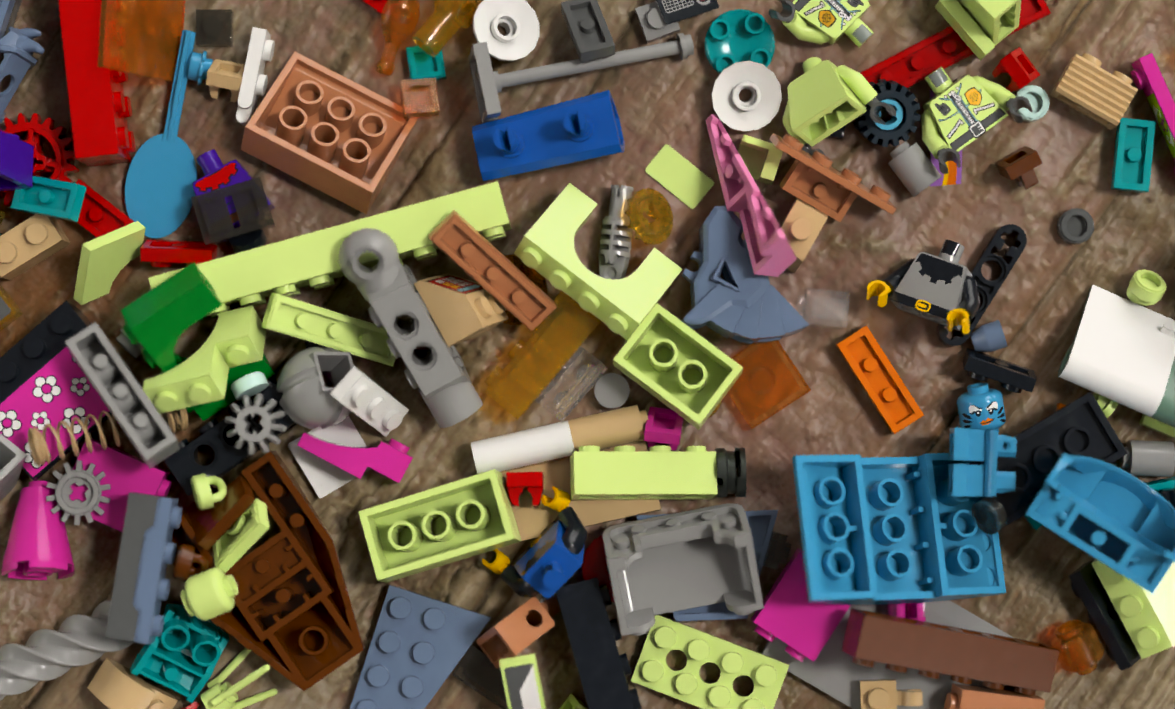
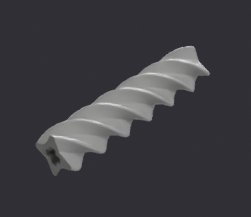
(53, 652)

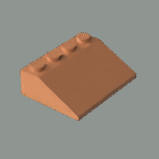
(328, 132)

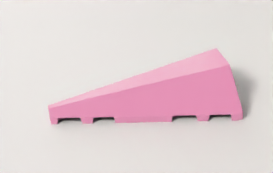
(764, 238)

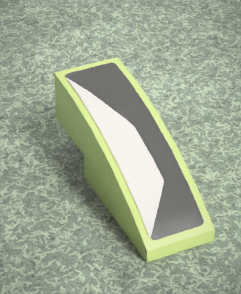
(522, 682)

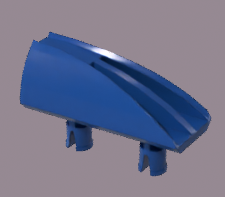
(549, 137)

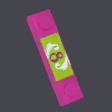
(1149, 78)

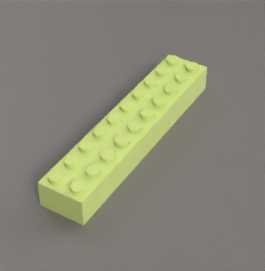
(314, 257)

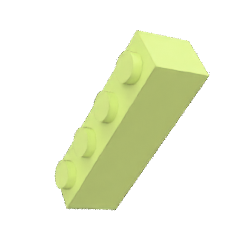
(643, 474)

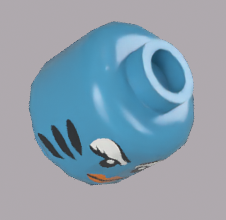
(981, 408)

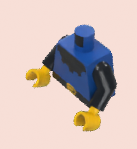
(550, 557)

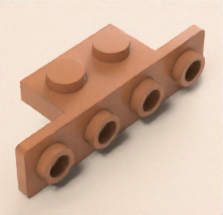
(821, 185)

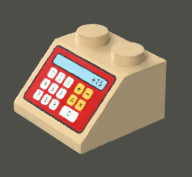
(460, 307)

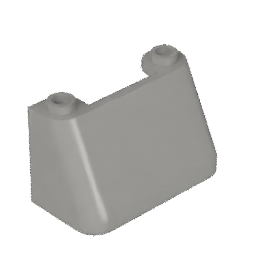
(682, 565)

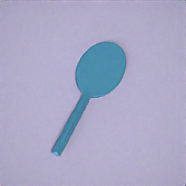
(164, 166)

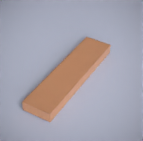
(492, 270)

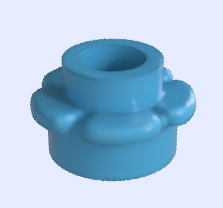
(198, 67)

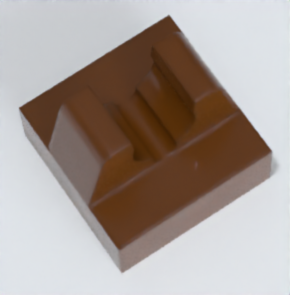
(1020, 167)

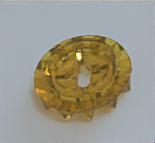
(657, 208)

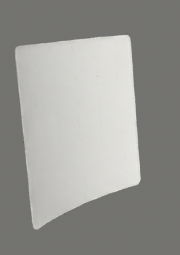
(321, 474)

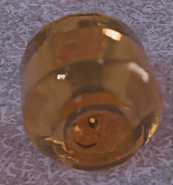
(1078, 647)

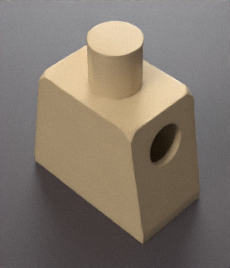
(801, 229)

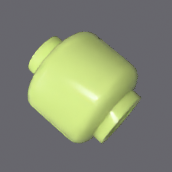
(209, 594)

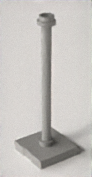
(489, 82)

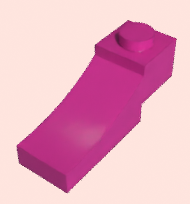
(387, 458)

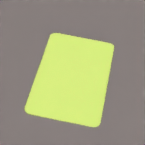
(679, 176)

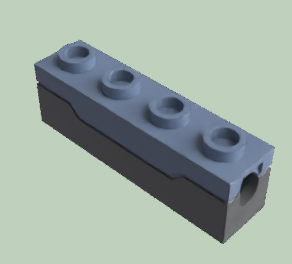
(143, 568)

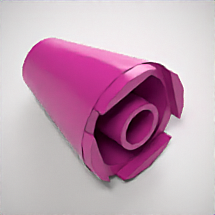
(37, 538)

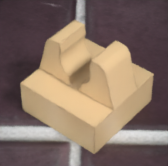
(225, 75)

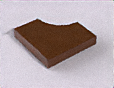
(214, 522)

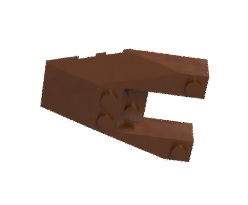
(290, 588)

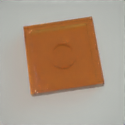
(766, 383)

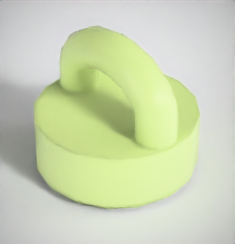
(1146, 288)
(202, 492)

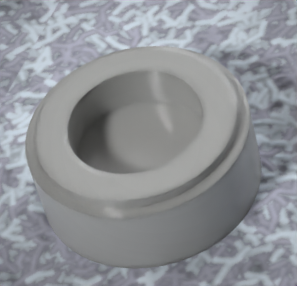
(611, 390)

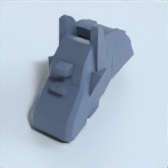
(743, 303)

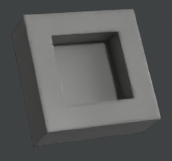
(653, 24)

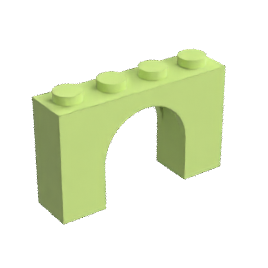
(618, 302)

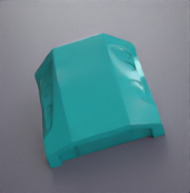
(183, 653)

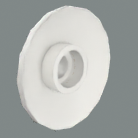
(520, 26)
(761, 106)

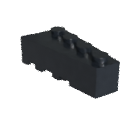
(595, 647)

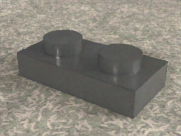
(588, 29)

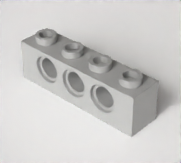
(122, 395)

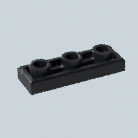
(1104, 616)

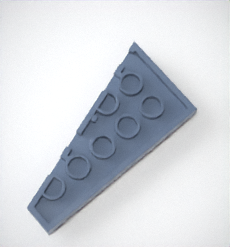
(414, 650)

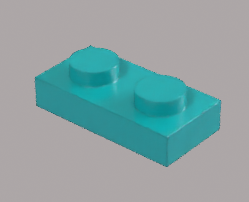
(1133, 155)
(50, 199)

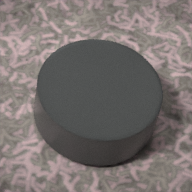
(1075, 226)

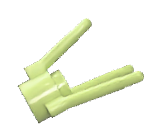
(224, 695)

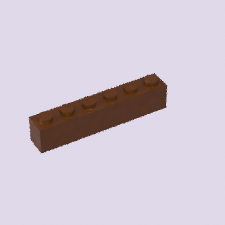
(949, 651)

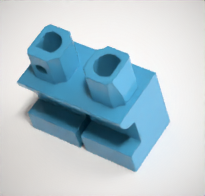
(981, 447)

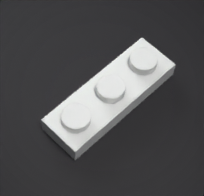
(370, 401)

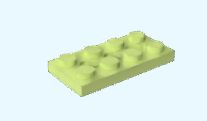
(699, 649)

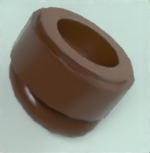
(183, 562)

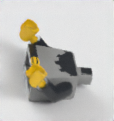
(932, 288)

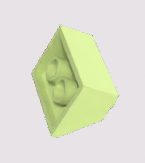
(1145, 615)

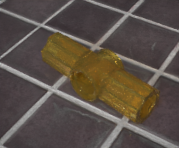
(444, 23)

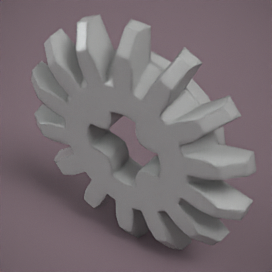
(77, 507)

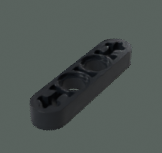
(986, 288)

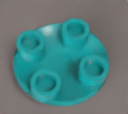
(738, 38)

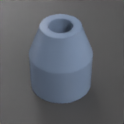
(989, 337)

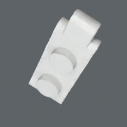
(253, 80)

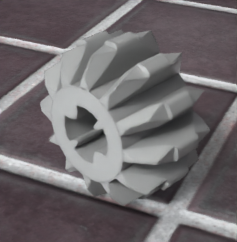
(243, 425)

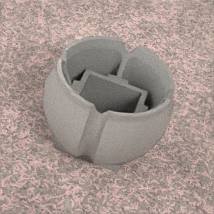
(303, 388)

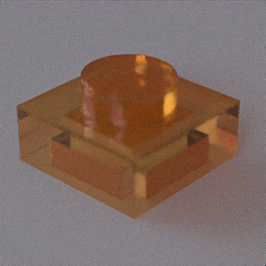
(419, 98)

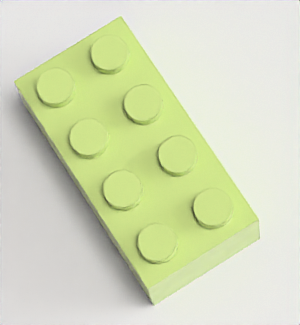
(439, 526)

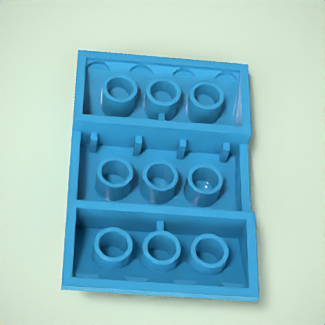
(890, 532)

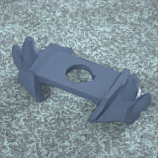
(18, 58)

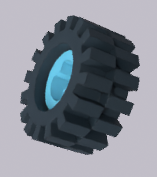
(900, 125)

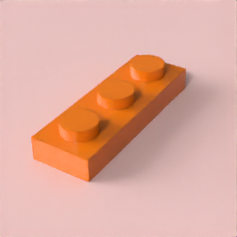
(879, 380)

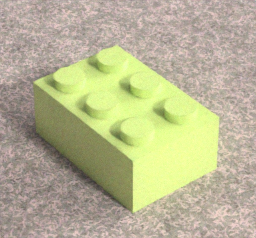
(677, 366)

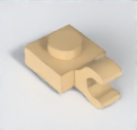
(883, 695)

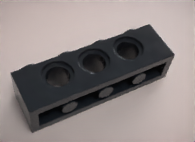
(185, 461)

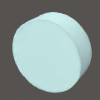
(1039, 102)
(249, 385)

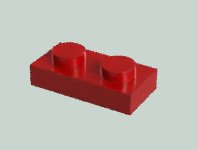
(99, 214)
(165, 252)

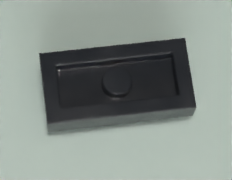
(1013, 377)

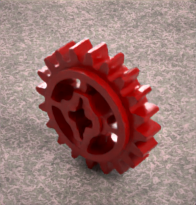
(34, 130)

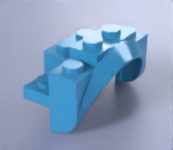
(1109, 517)

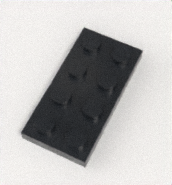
(1074, 429)

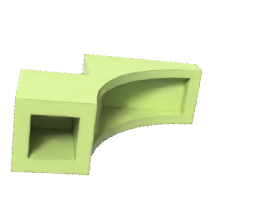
(204, 375)

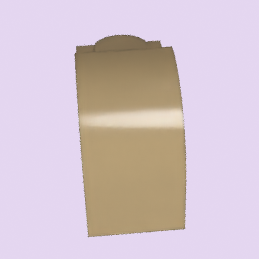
(122, 690)

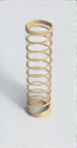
(40, 451)

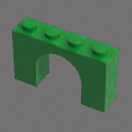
(162, 317)

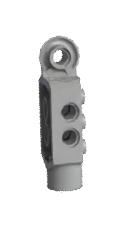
(392, 293)

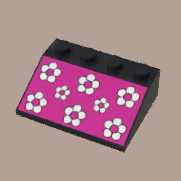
(46, 386)

